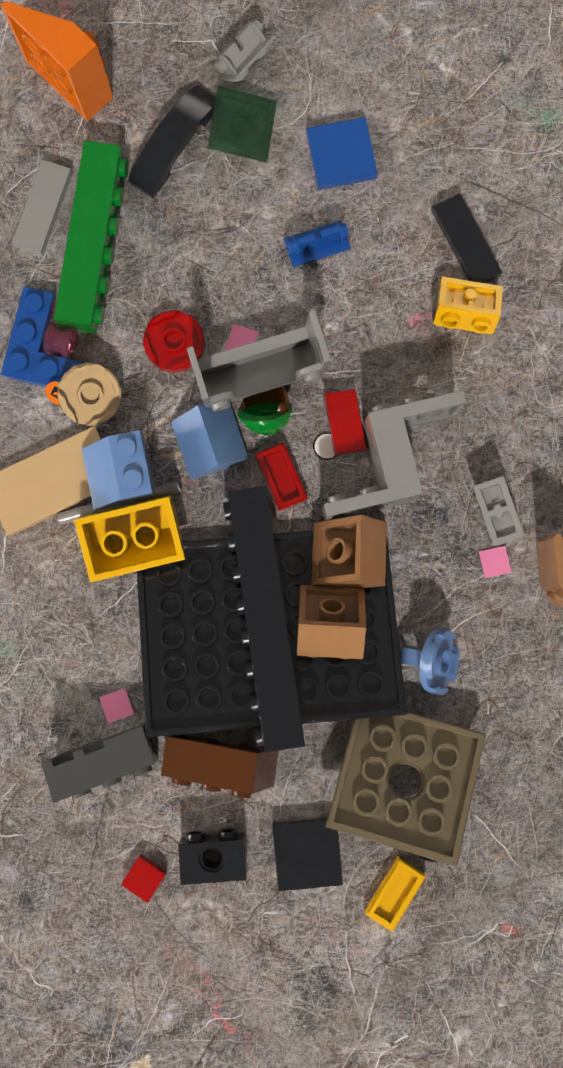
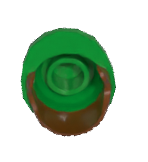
(266, 411)

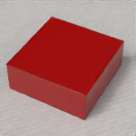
(144, 878)

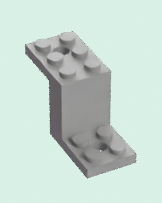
(393, 453)

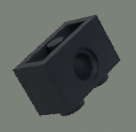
(198, 869)

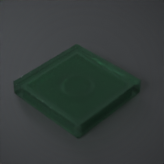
(242, 124)

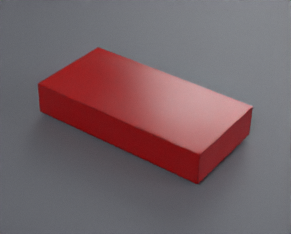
(344, 422)
(281, 476)

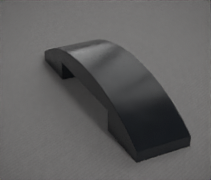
(170, 139)

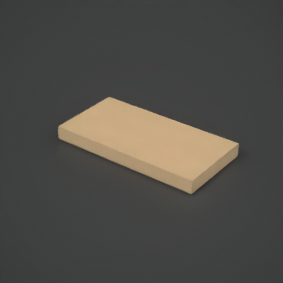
(45, 483)

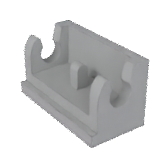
(498, 511)

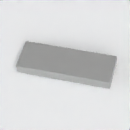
(42, 207)

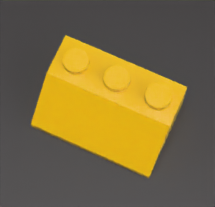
(130, 538)

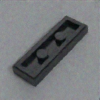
(466, 240)

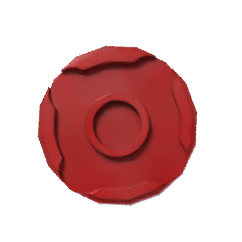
(169, 337)

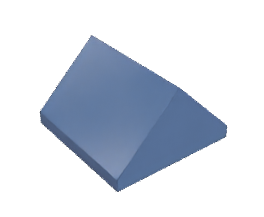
(209, 441)

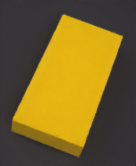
(395, 893)

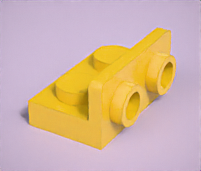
(468, 305)

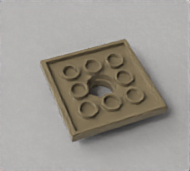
(434, 818)

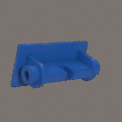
(317, 243)

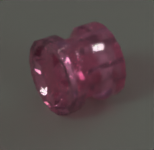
(60, 340)

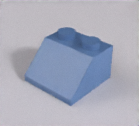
(118, 470)

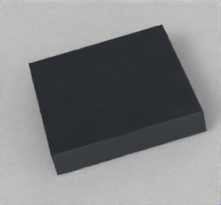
(306, 855)

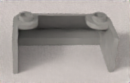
(262, 365)

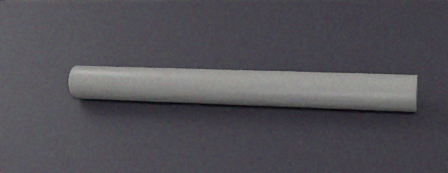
(72, 514)

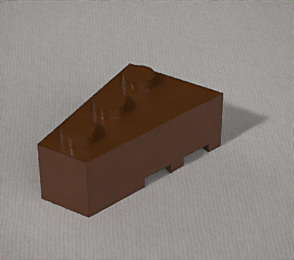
(218, 765)

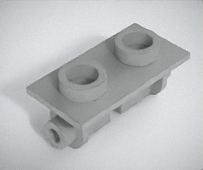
(235, 62)

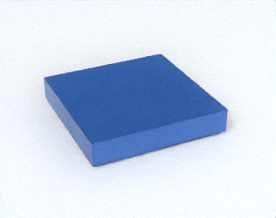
(341, 153)

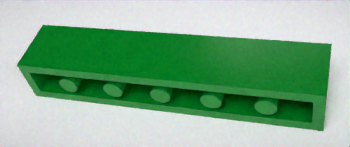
(90, 237)

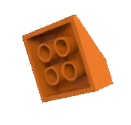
(62, 57)

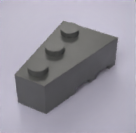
(99, 763)

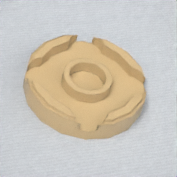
(89, 394)

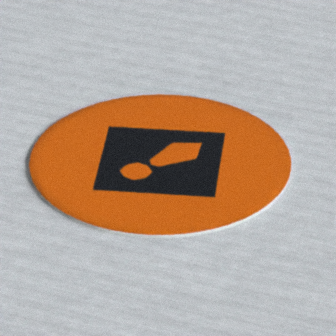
(52, 391)

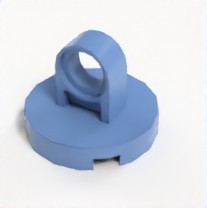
(436, 661)

